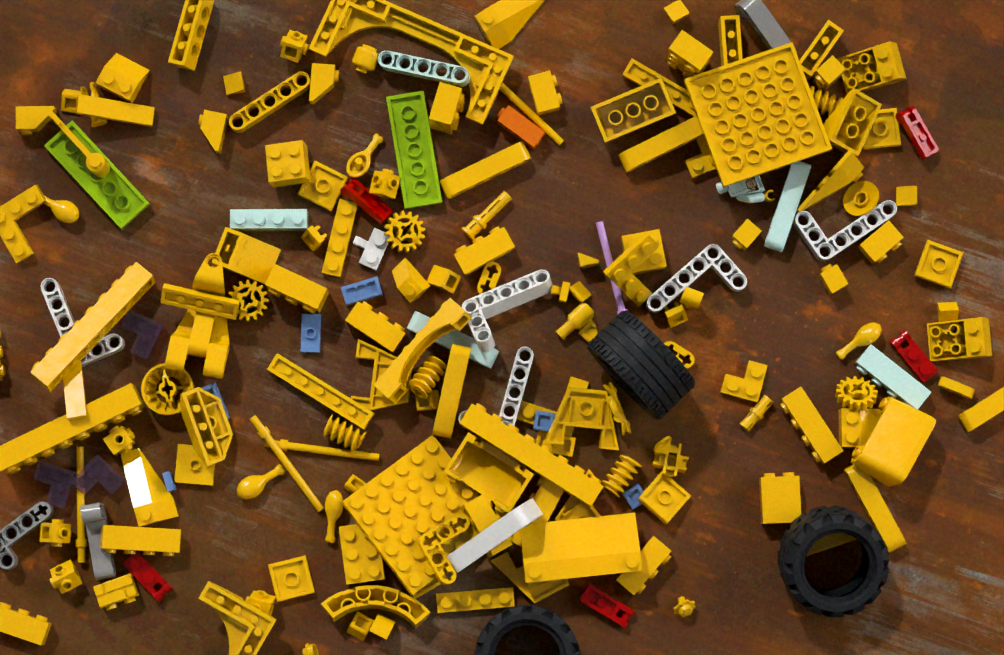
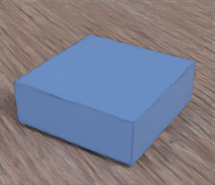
(543, 420)
(169, 481)
(632, 495)

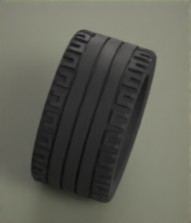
(641, 364)

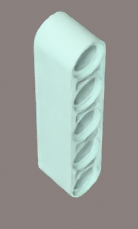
(430, 74)
(787, 206)
(486, 359)

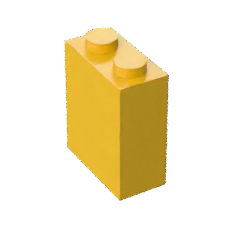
(779, 498)

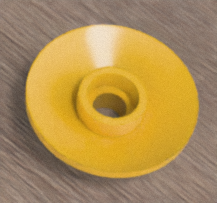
(856, 194)

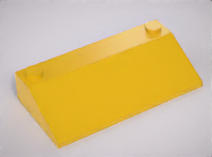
(580, 547)

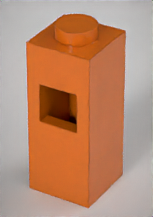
(520, 127)

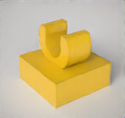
(313, 238)
(561, 291)
(675, 315)

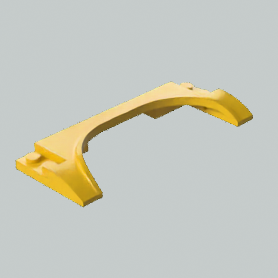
(483, 62)
(244, 623)

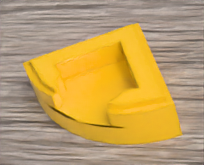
(589, 331)

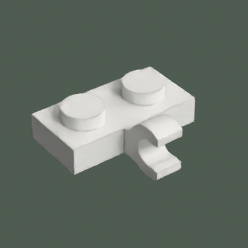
(373, 248)

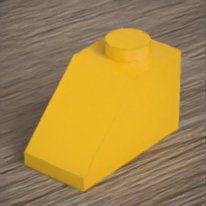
(322, 80)
(32, 118)
(214, 127)
(409, 280)

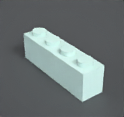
(269, 219)
(892, 377)

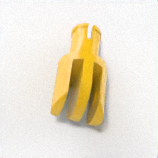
(576, 320)

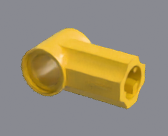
(691, 298)

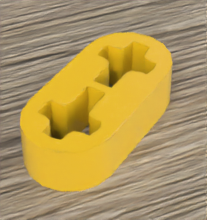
(485, 274)
(681, 351)
(956, 387)

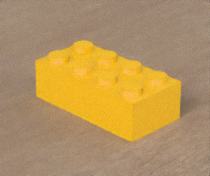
(633, 110)

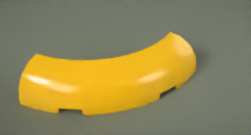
(376, 598)

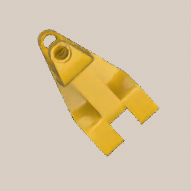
(200, 332)

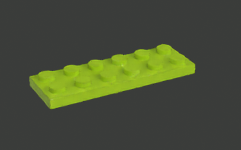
(414, 150)
(110, 192)

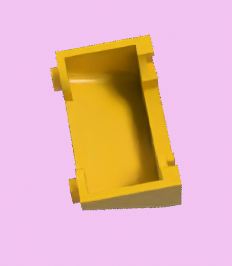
(894, 442)
(489, 472)

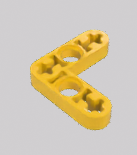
(436, 547)

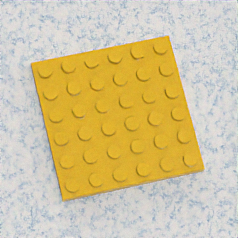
(757, 114)
(407, 503)

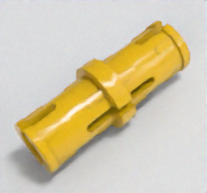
(756, 413)

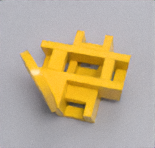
(666, 460)

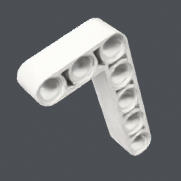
(845, 233)
(693, 275)
(500, 300)
(65, 312)
(514, 383)
(494, 535)

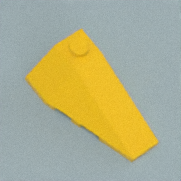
(505, 19)
(841, 175)
(147, 490)

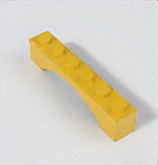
(395, 378)

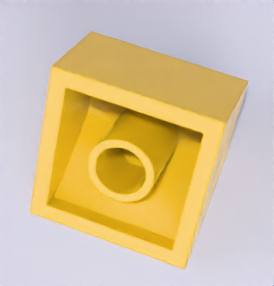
(122, 77)

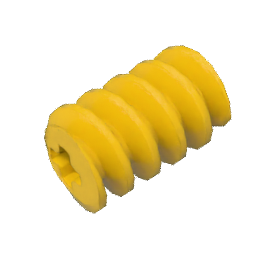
(824, 102)
(426, 375)
(343, 433)
(620, 475)

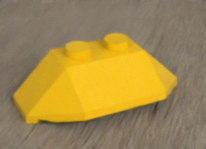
(206, 424)

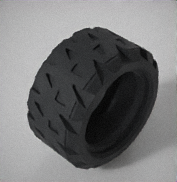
(854, 594)
(527, 615)

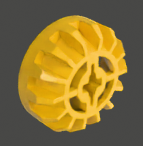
(150, 384)

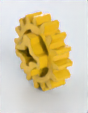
(410, 235)
(252, 288)
(856, 393)

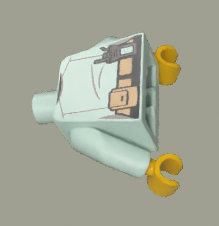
(747, 190)

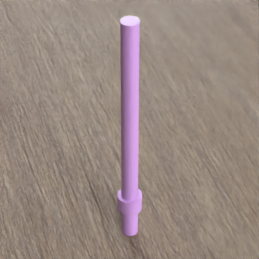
(609, 260)

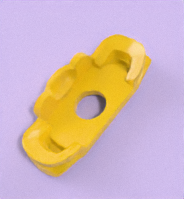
(616, 408)

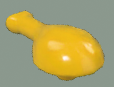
(360, 162)
(63, 210)
(865, 336)
(253, 485)
(333, 510)

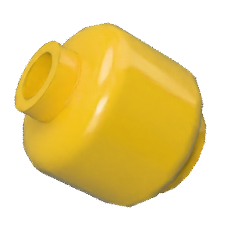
(365, 58)

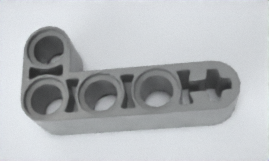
(762, 22)
(22, 531)
(103, 563)

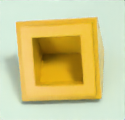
(947, 311)
(353, 484)

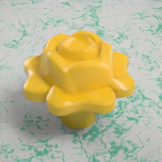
(684, 607)

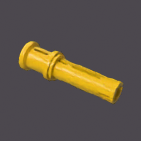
(480, 221)

